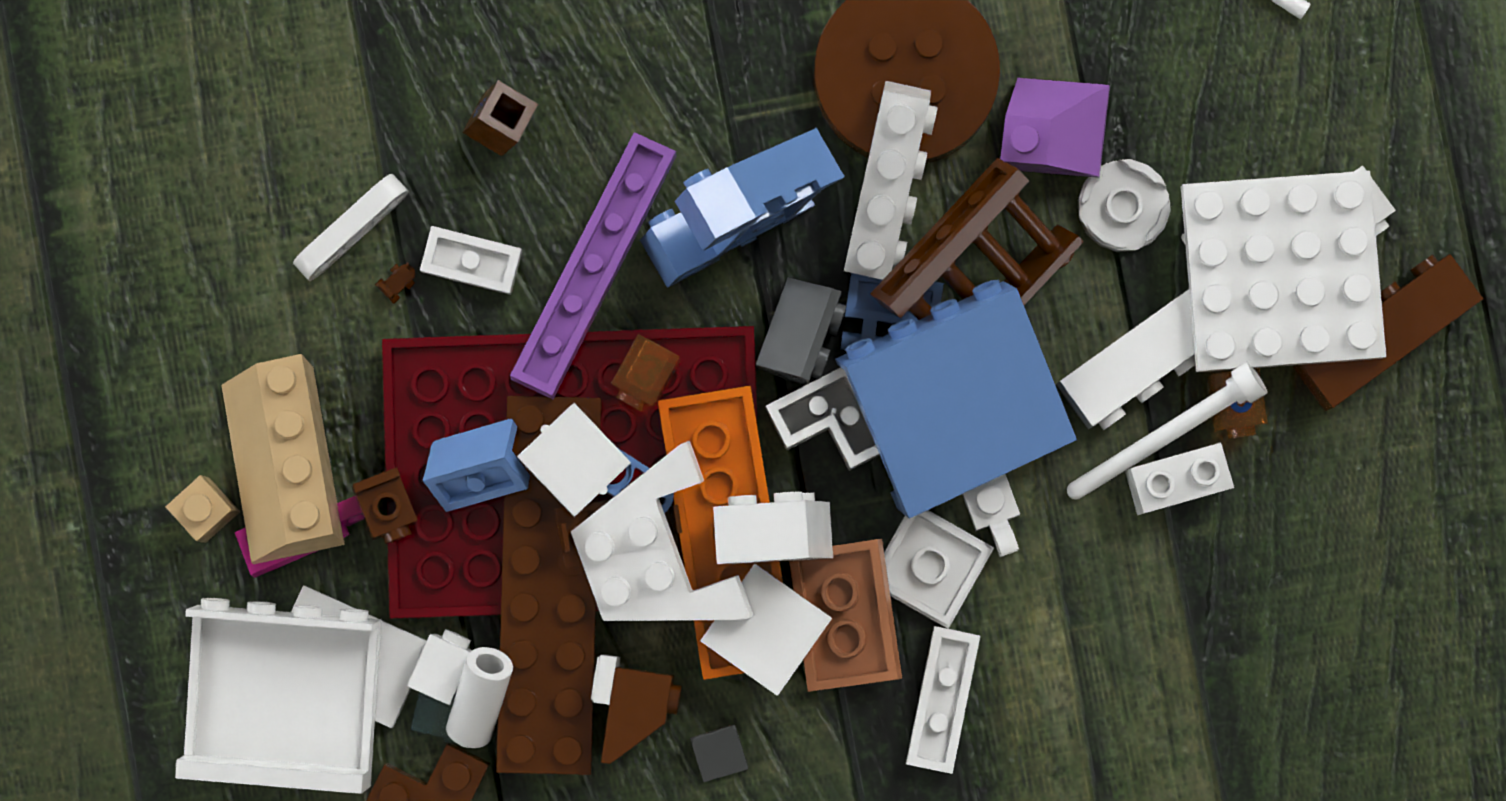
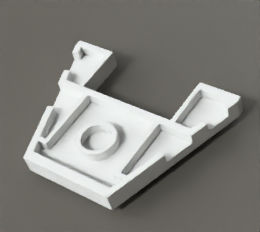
(635, 557)

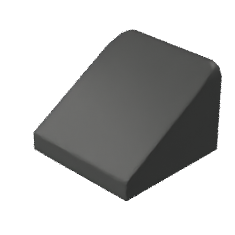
(719, 753)

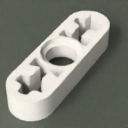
(350, 227)

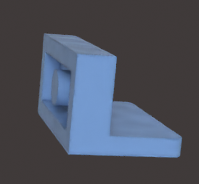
(475, 466)

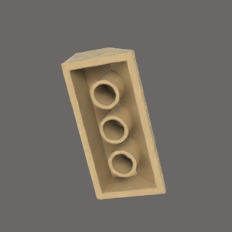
(282, 460)

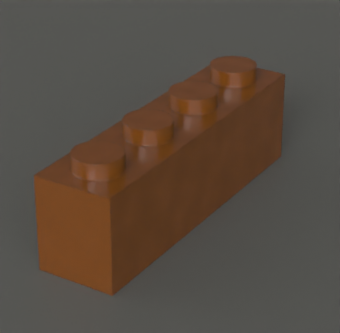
(1409, 318)

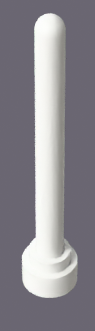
(1242, 386)

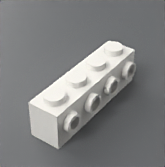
(888, 179)

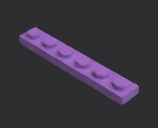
(593, 266)

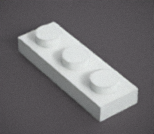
(942, 699)

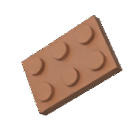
(861, 637)

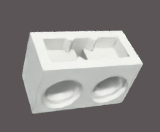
(1179, 478)

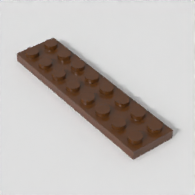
(544, 620)

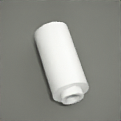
(479, 697)

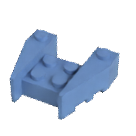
(738, 205)

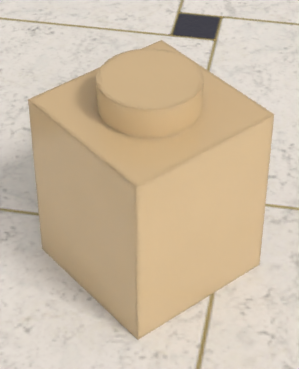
(202, 509)

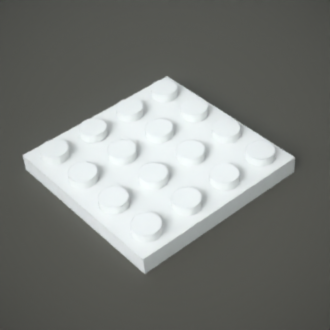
(1283, 271)

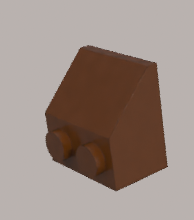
(637, 708)

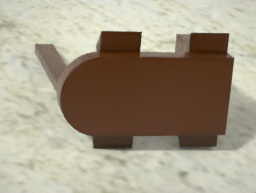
(396, 282)

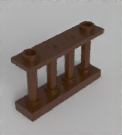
(967, 224)

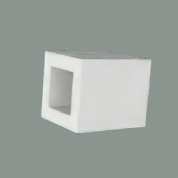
(440, 666)

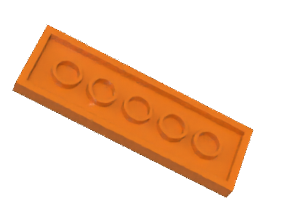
(731, 462)

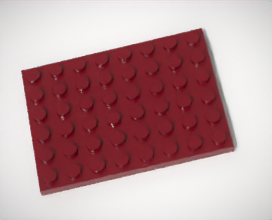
(463, 384)

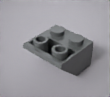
(799, 330)

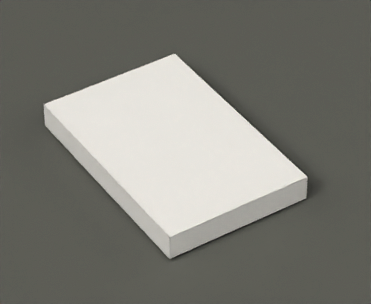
(397, 657)

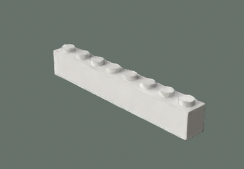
(1150, 352)

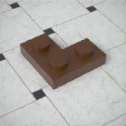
(453, 779)

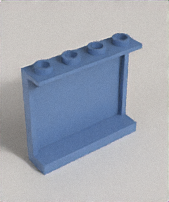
(957, 397)

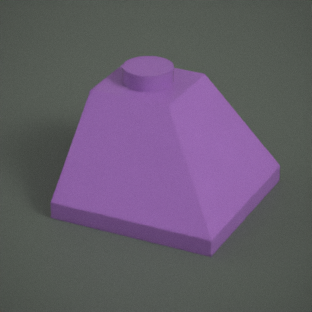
(1056, 127)

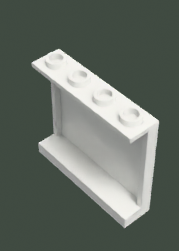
(281, 696)

